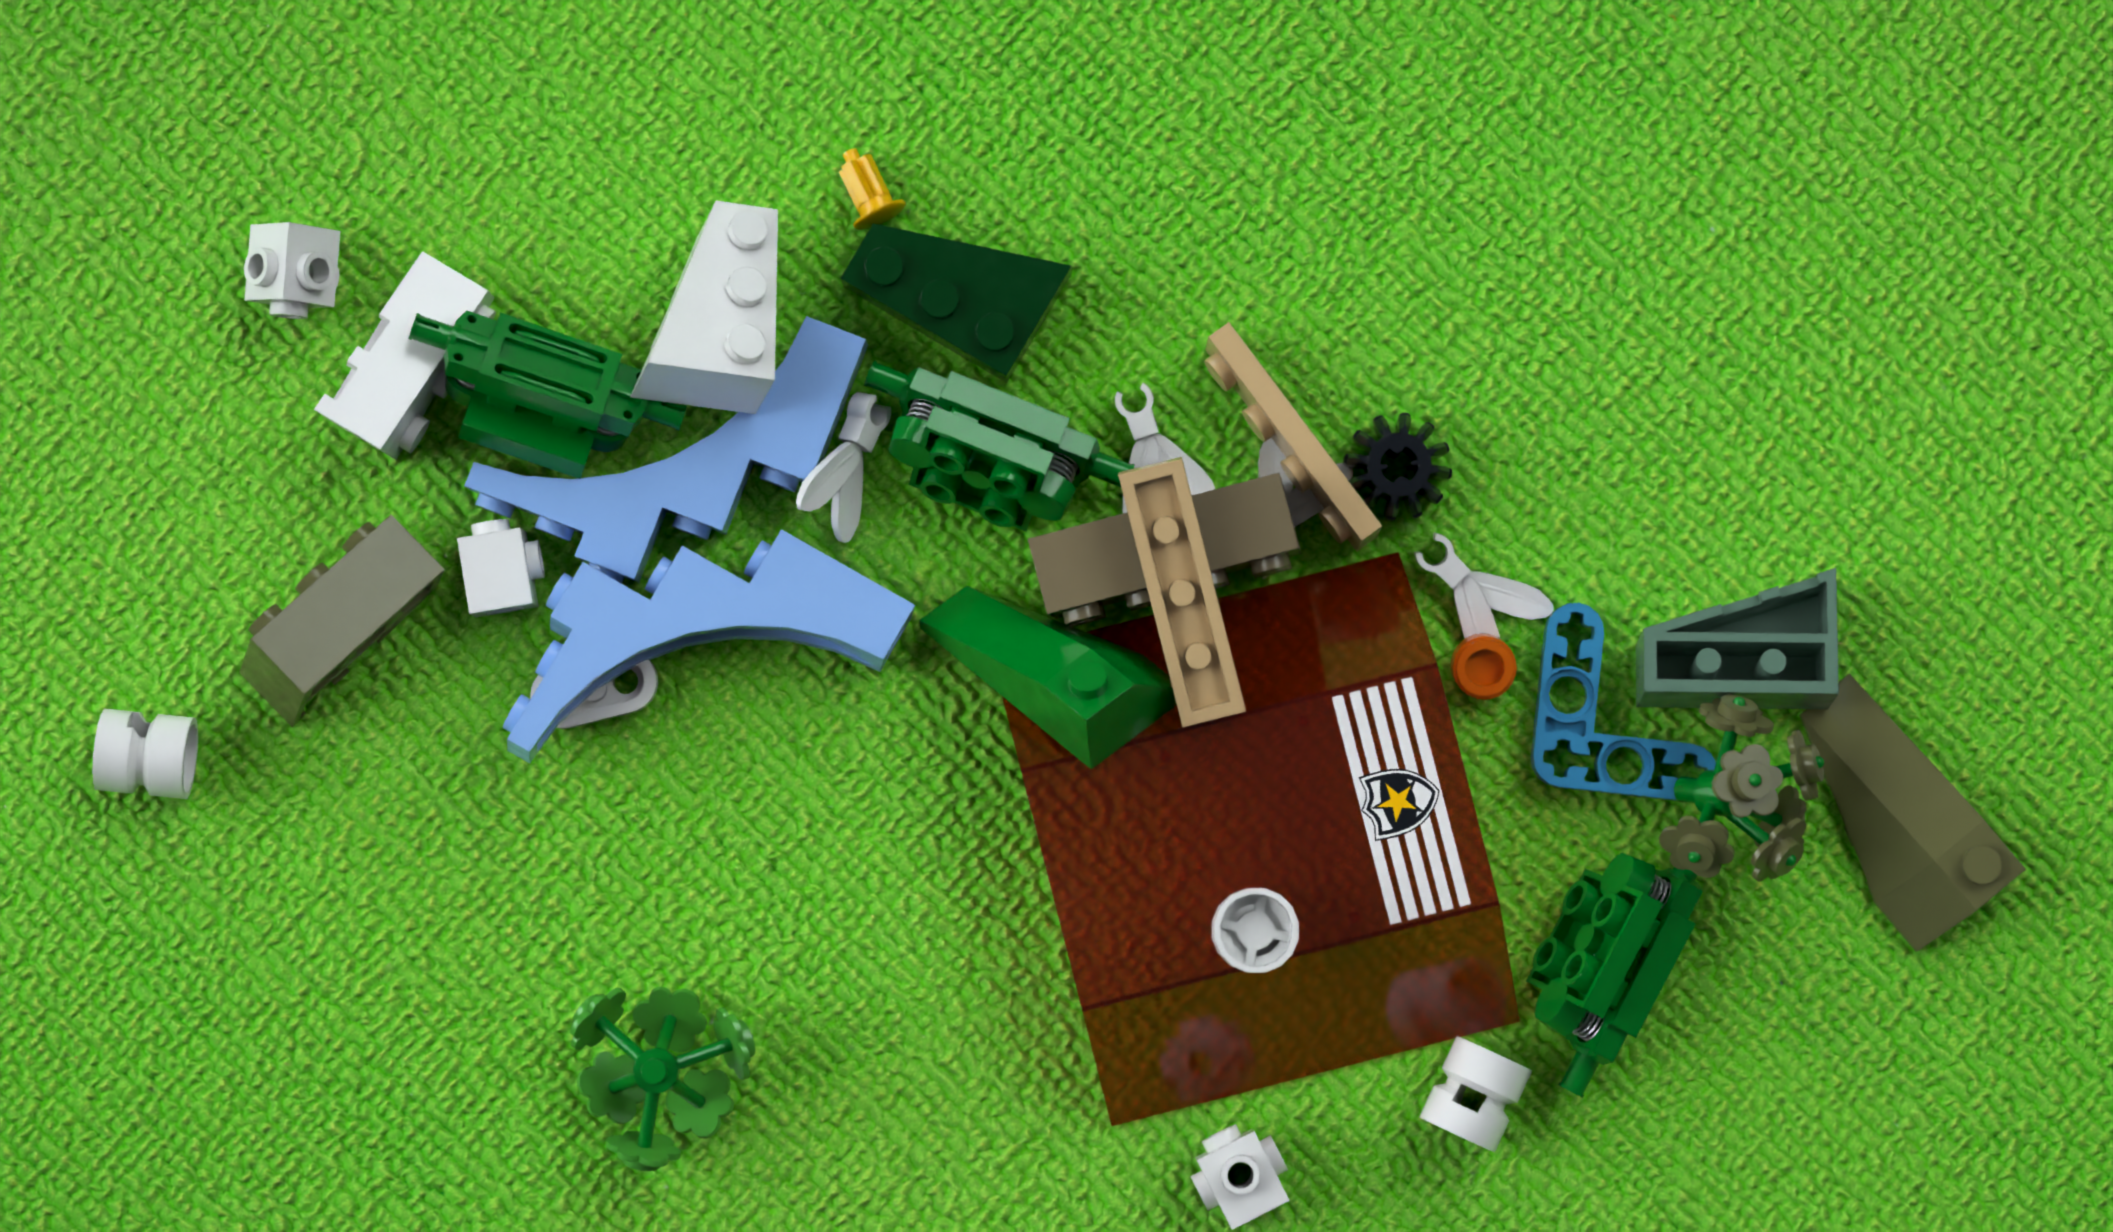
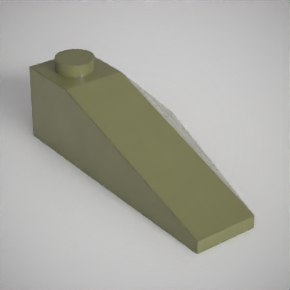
(1914, 834)

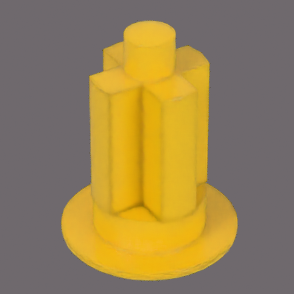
(868, 190)

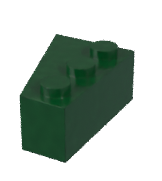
(958, 293)

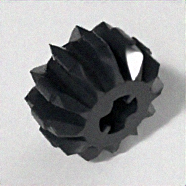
(1392, 445)

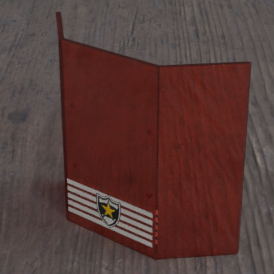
(1323, 791)

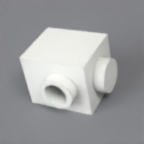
(499, 568)

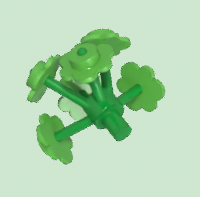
(641, 1075)

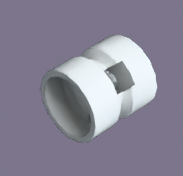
(145, 753)
(1255, 930)
(1482, 1071)

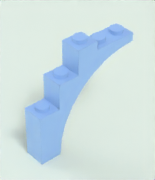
(703, 482)
(611, 628)

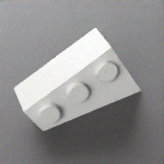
(721, 318)
(398, 376)

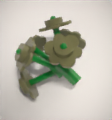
(1744, 787)

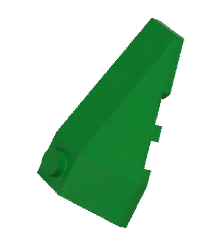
(1063, 679)

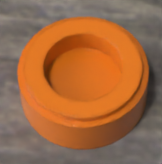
(1483, 666)

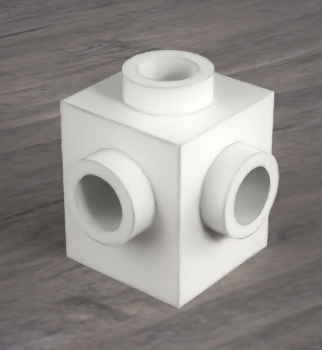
(292, 268)
(1254, 1196)

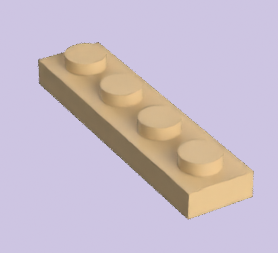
(1306, 460)
(1182, 591)

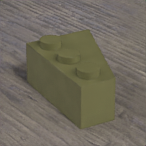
(337, 616)

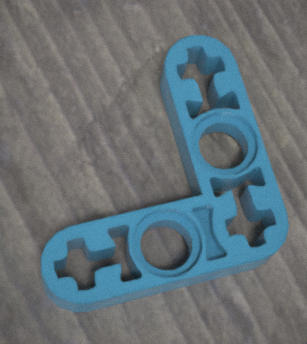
(1578, 727)

